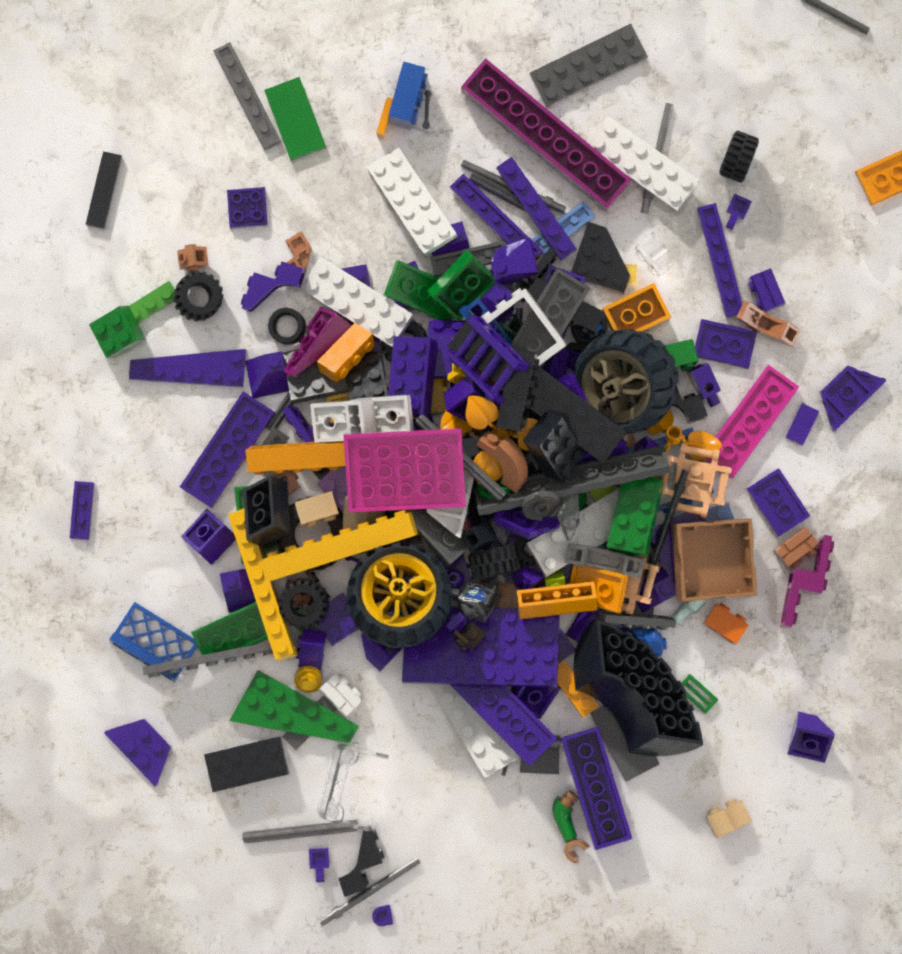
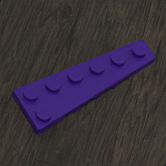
(208, 368)

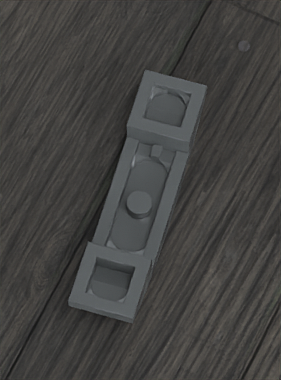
(604, 559)

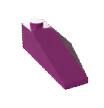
(323, 332)

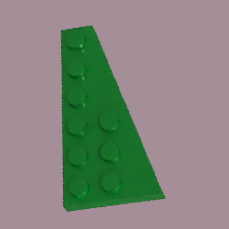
(280, 708)

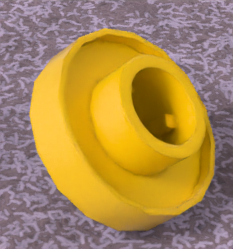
(308, 679)

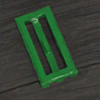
(693, 700)

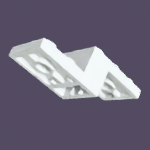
(361, 416)

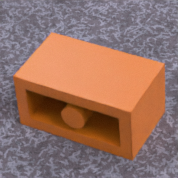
(725, 623)

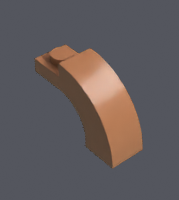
(767, 325)
(510, 458)

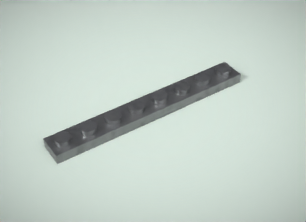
(210, 659)

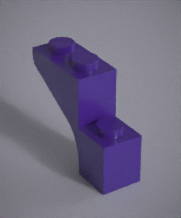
(262, 286)

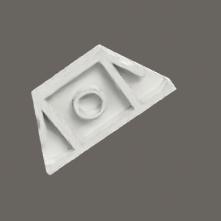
(454, 517)

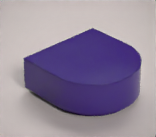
(382, 916)

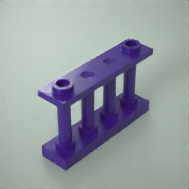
(503, 351)

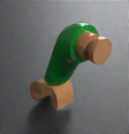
(562, 815)

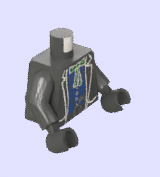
(478, 598)

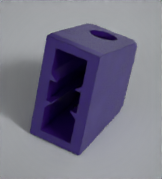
(699, 377)

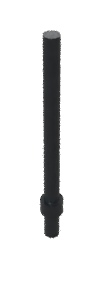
(679, 489)

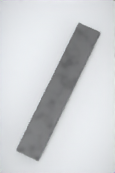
(247, 96)

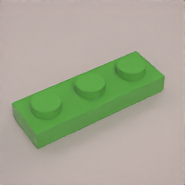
(153, 302)

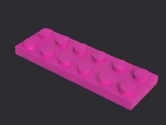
(753, 418)

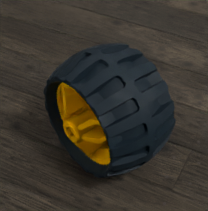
(426, 572)

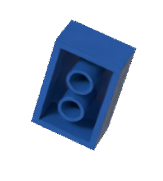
(408, 95)

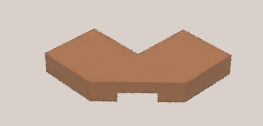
(301, 250)

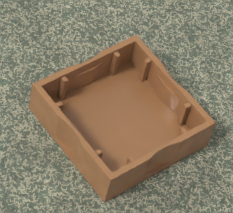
(713, 559)

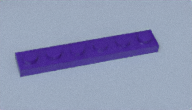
(536, 208)
(490, 213)
(720, 259)

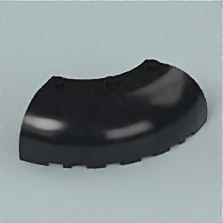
(636, 691)

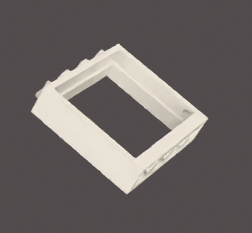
(518, 295)

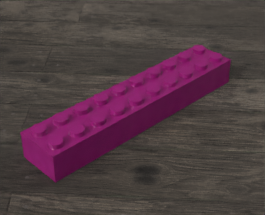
(545, 135)

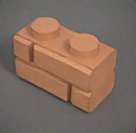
(796, 548)

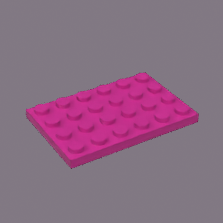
(404, 470)

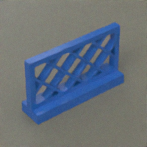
(140, 653)

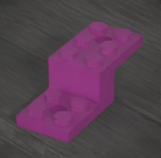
(807, 581)

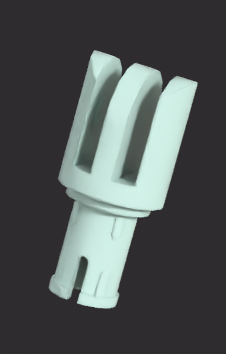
(687, 608)

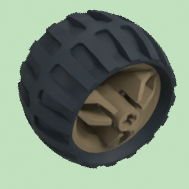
(648, 383)

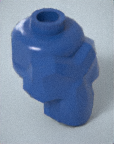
(652, 638)

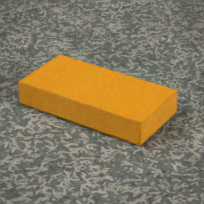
(382, 127)

